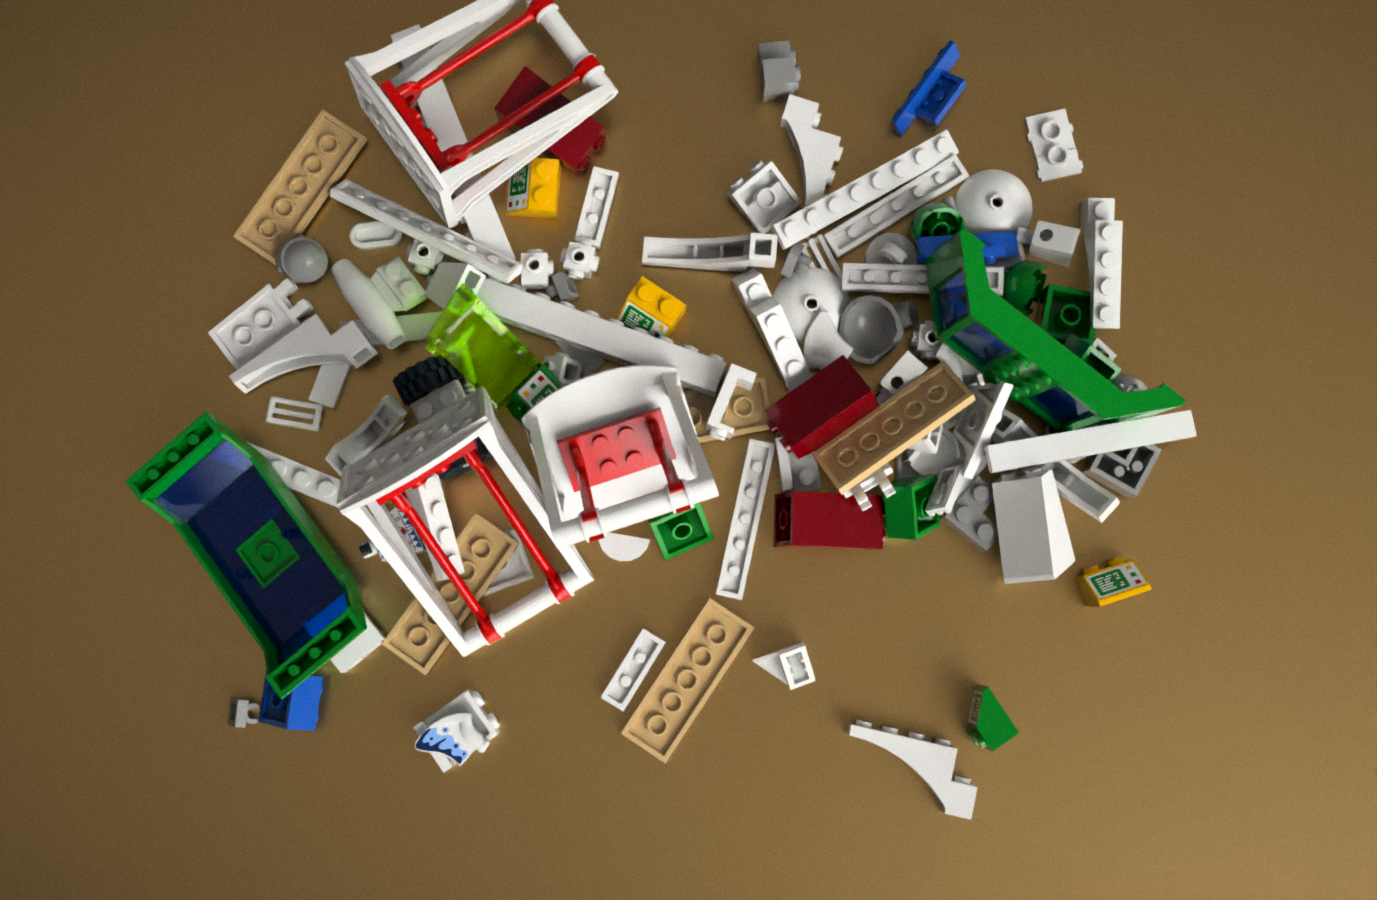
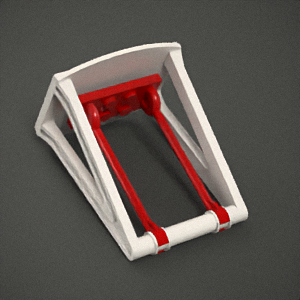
(417, 149)
(431, 450)
(616, 452)

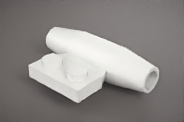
(377, 298)

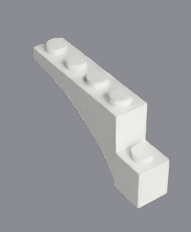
(814, 147)
(717, 254)
(1104, 259)
(772, 327)
(305, 347)
(1069, 481)
(432, 508)
(930, 760)

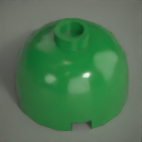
(936, 220)
(1024, 284)

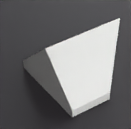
(788, 665)

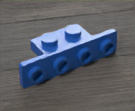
(933, 93)
(998, 245)

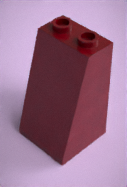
(573, 148)
(821, 408)
(827, 521)

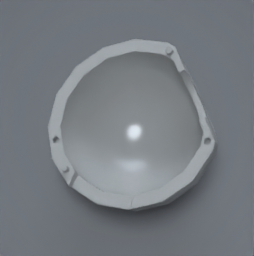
(871, 328)

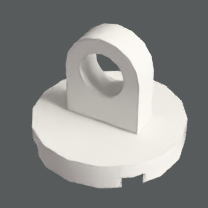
(891, 249)

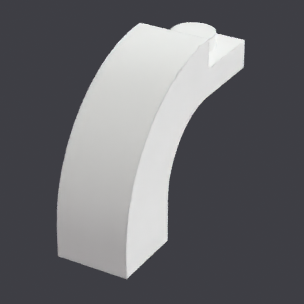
(372, 434)

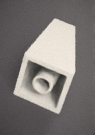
(1031, 526)

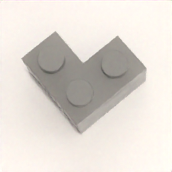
(777, 70)
(1125, 472)
(968, 515)

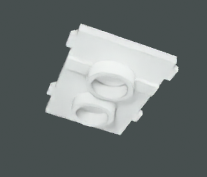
(1053, 145)

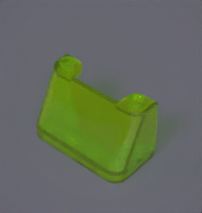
(481, 347)

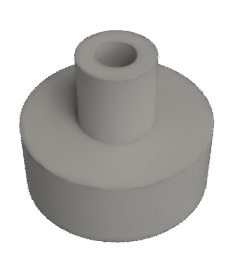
(909, 313)

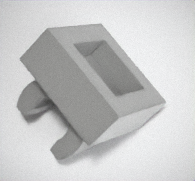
(796, 261)
(562, 288)
(239, 712)

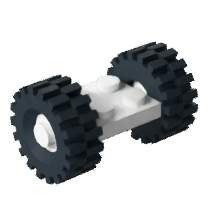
(431, 388)

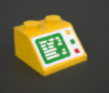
(534, 189)
(651, 309)
(1112, 582)

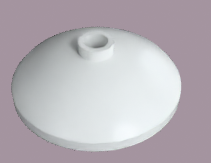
(976, 205)
(817, 286)

